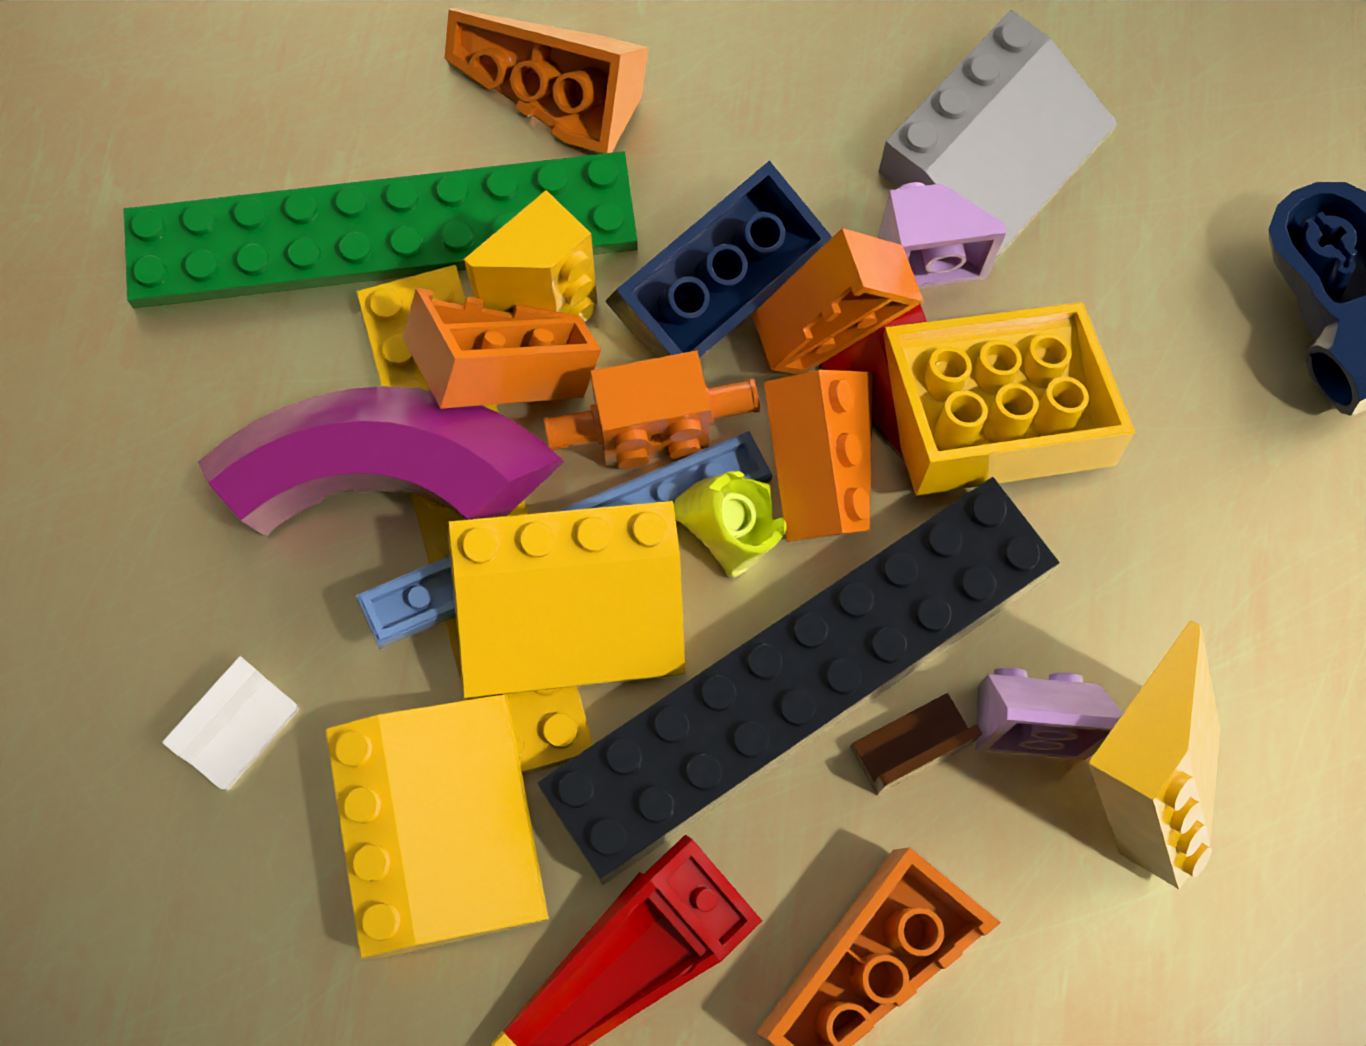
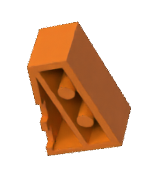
(497, 355)

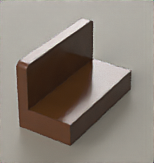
(913, 743)

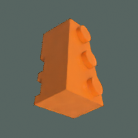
(835, 301)
(822, 451)

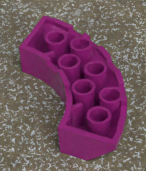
(377, 443)

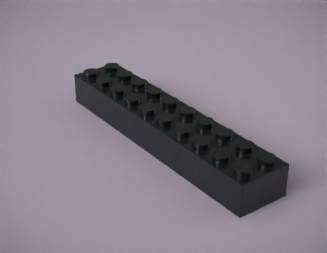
(796, 679)

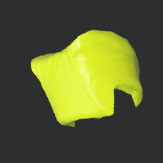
(731, 519)

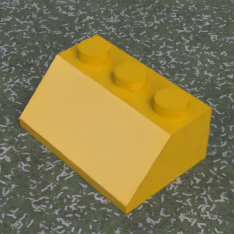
(536, 262)

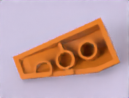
(563, 77)

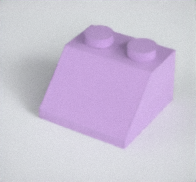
(941, 234)

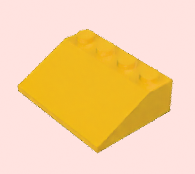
(1004, 398)
(567, 598)
(1162, 766)
(435, 826)

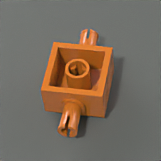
(651, 411)

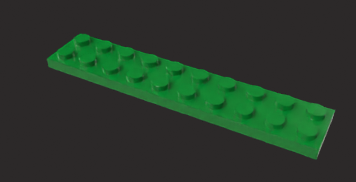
(359, 228)

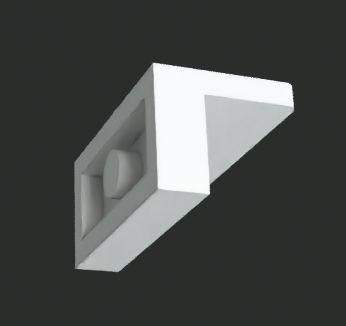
(231, 724)

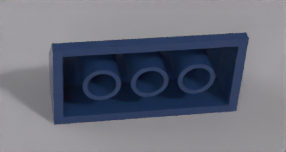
(720, 267)

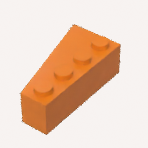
(878, 954)

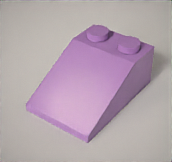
(1043, 715)

